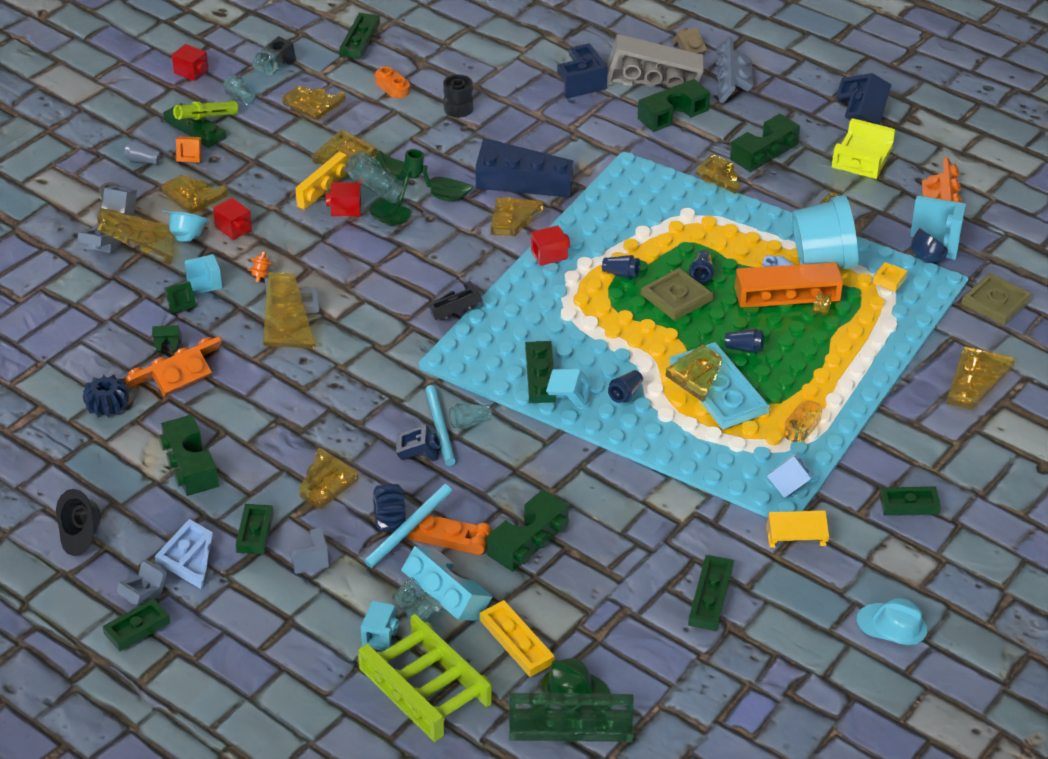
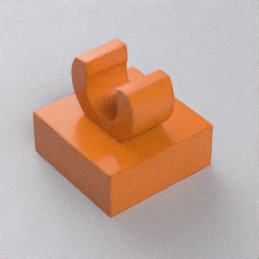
(188, 149)

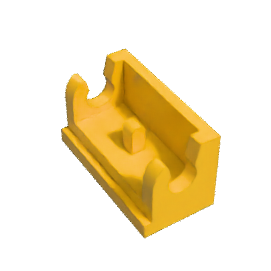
(797, 526)

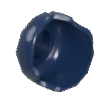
(927, 247)

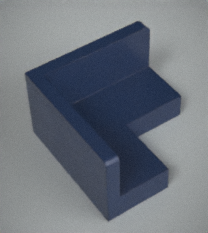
(585, 73)
(866, 97)

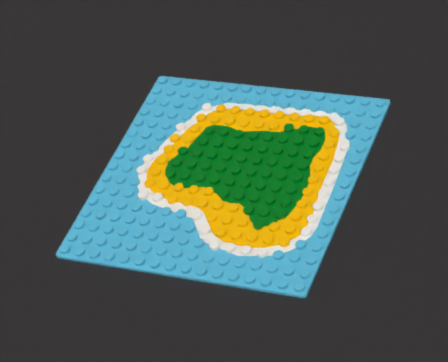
(610, 329)

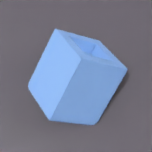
(790, 475)

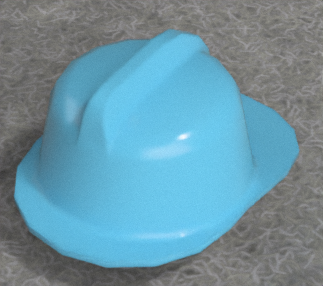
(186, 225)
(893, 621)

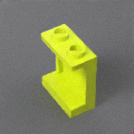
(864, 148)

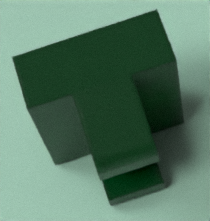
(180, 296)
(165, 335)

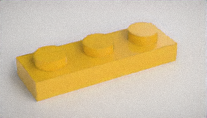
(320, 180)
(517, 638)

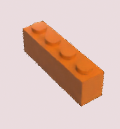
(787, 284)

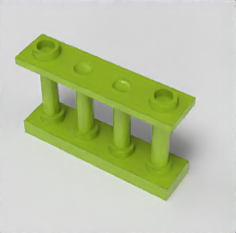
(413, 700)

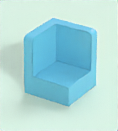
(203, 274)
(570, 383)

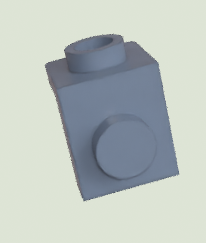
(145, 586)

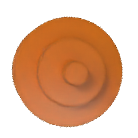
(260, 266)

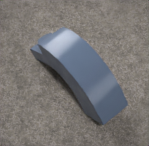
(114, 198)

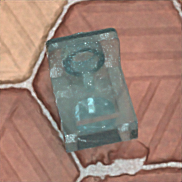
(414, 600)

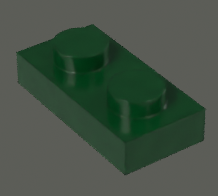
(909, 500)
(254, 529)
(136, 624)

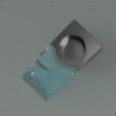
(274, 56)

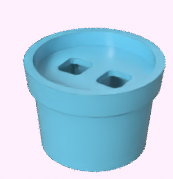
(826, 233)

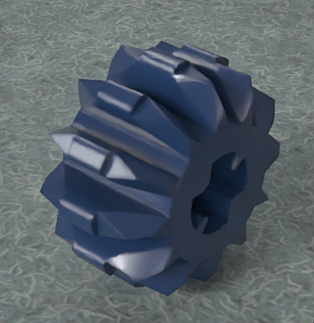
(105, 395)
(389, 507)

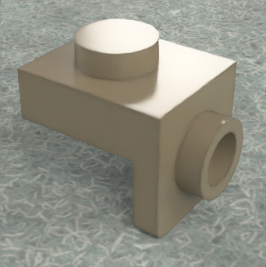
(690, 41)

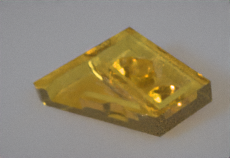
(312, 102)
(344, 143)
(718, 171)
(192, 193)
(512, 215)
(696, 371)
(326, 479)

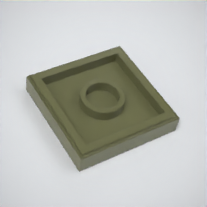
(677, 294)
(997, 299)

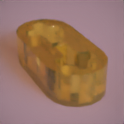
(808, 423)

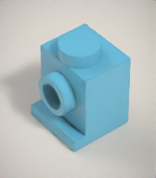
(379, 625)

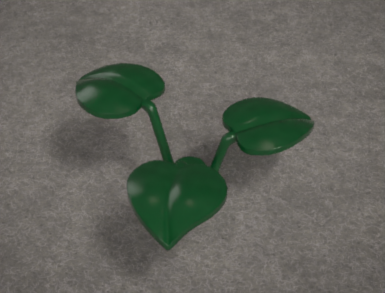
(412, 167)

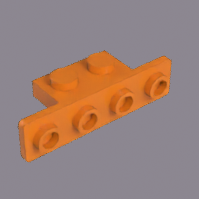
(944, 185)
(178, 371)

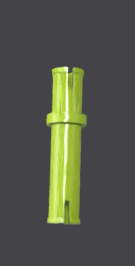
(198, 110)

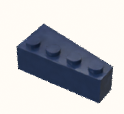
(522, 170)

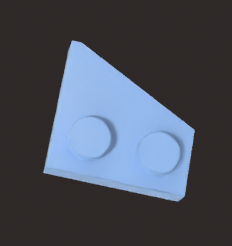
(187, 553)

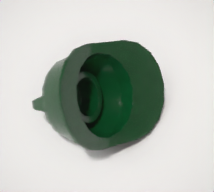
(572, 677)

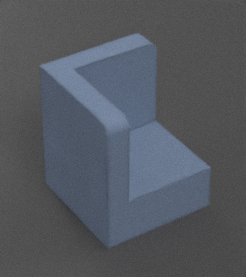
(311, 557)

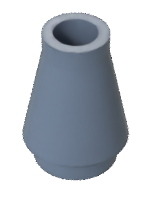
(140, 152)

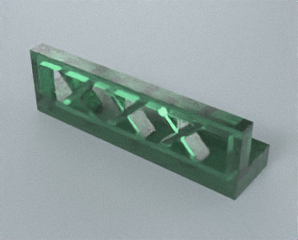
(571, 721)

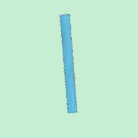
(440, 425)
(401, 532)

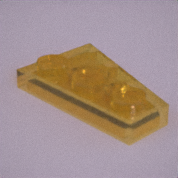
(147, 234)
(284, 314)

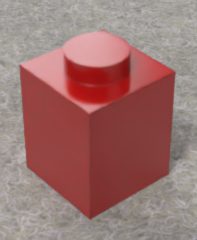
(190, 62)
(344, 199)
(232, 218)
(549, 245)

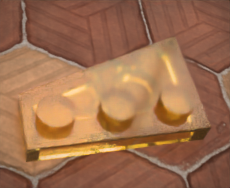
(976, 376)

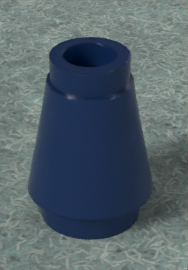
(622, 266)
(702, 267)
(745, 340)
(624, 387)

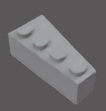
(651, 63)

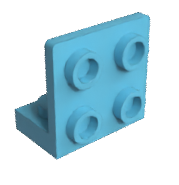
(941, 220)

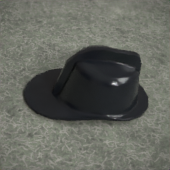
(77, 521)

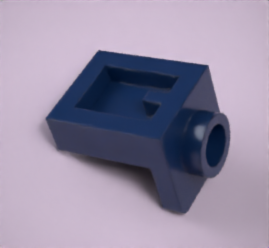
(416, 442)

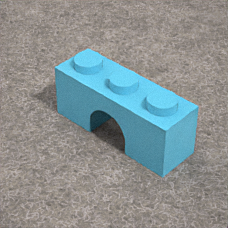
(457, 595)

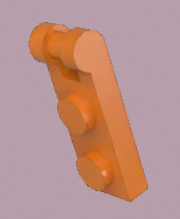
(451, 534)

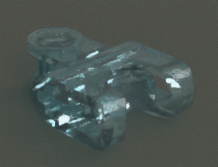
(369, 173)

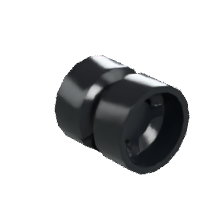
(458, 95)

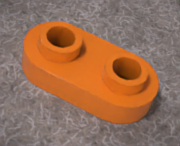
(392, 82)

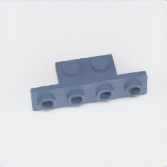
(732, 70)

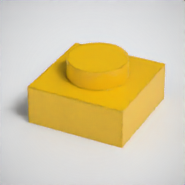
(890, 276)

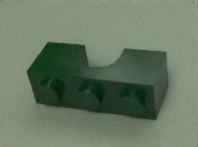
(658, 109)
(753, 151)
(192, 465)
(515, 545)

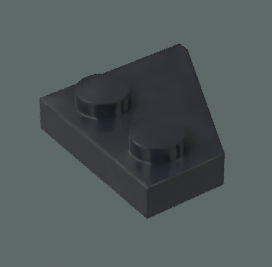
(450, 303)

